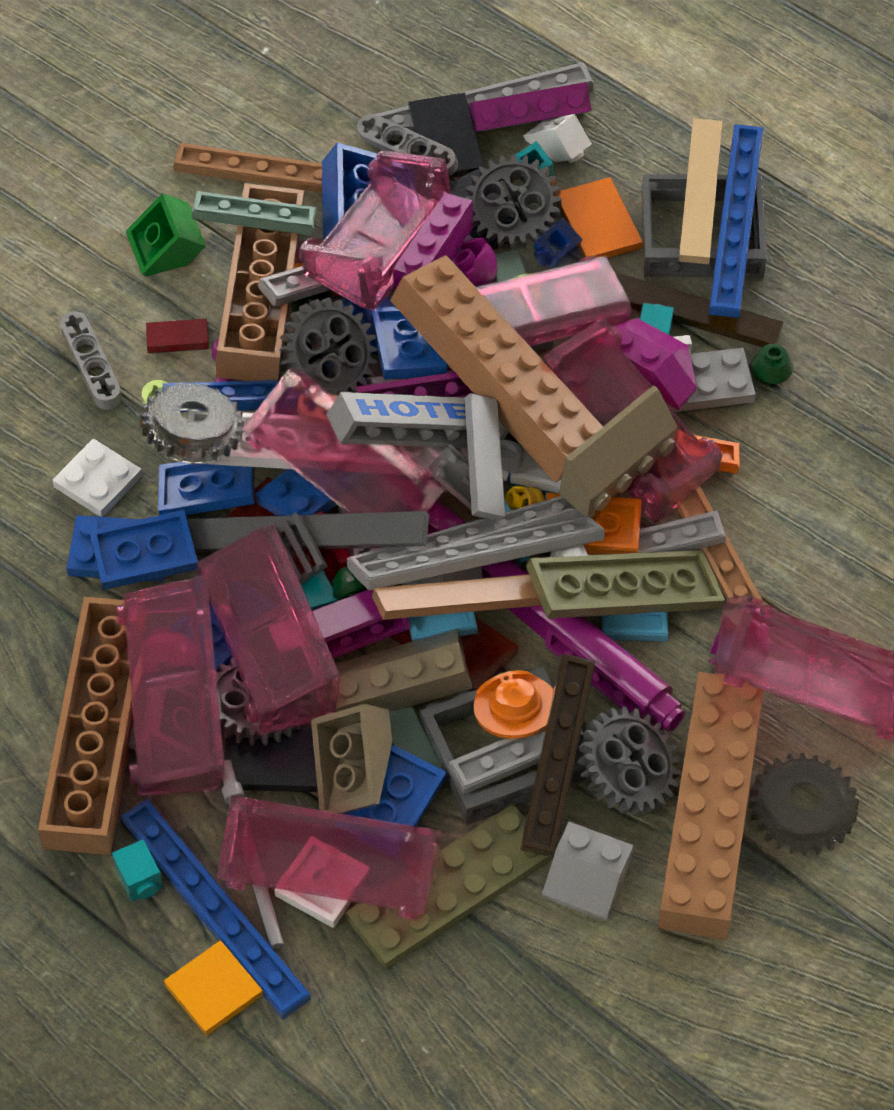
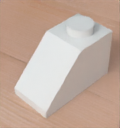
(560, 138)

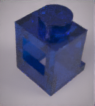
(562, 237)

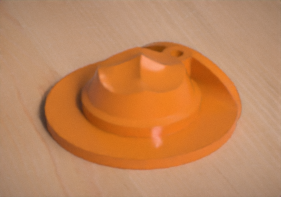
(513, 705)

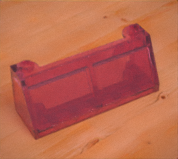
(377, 228)
(560, 300)
(606, 385)
(354, 476)
(271, 632)
(806, 664)
(173, 688)
(329, 855)

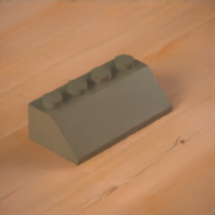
(618, 453)
(405, 674)

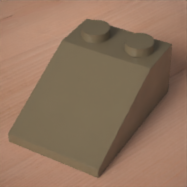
(351, 757)

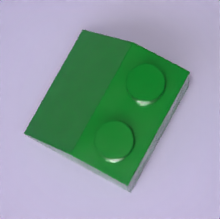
(165, 236)

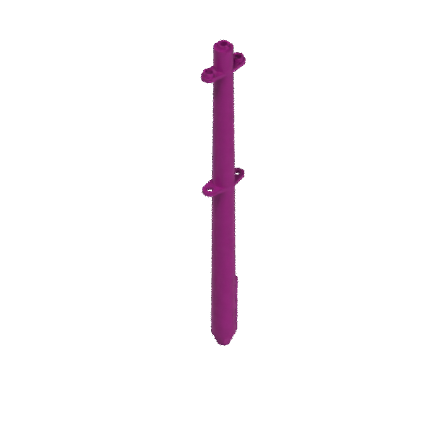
(615, 671)

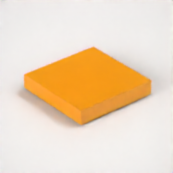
(213, 988)

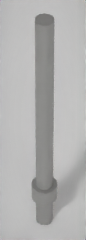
(234, 788)

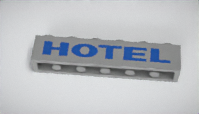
(400, 420)

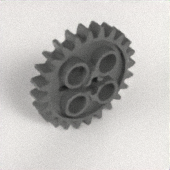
(537, 189)
(314, 323)
(232, 699)
(631, 752)

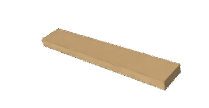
(700, 191)

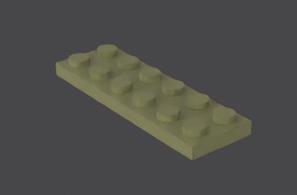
(624, 583)
(465, 879)

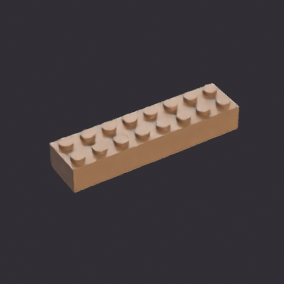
(250, 323)
(495, 363)
(90, 738)
(711, 808)

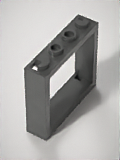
(665, 261)
(496, 798)

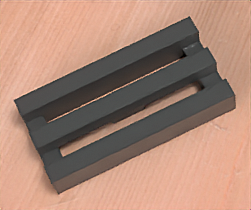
(286, 528)

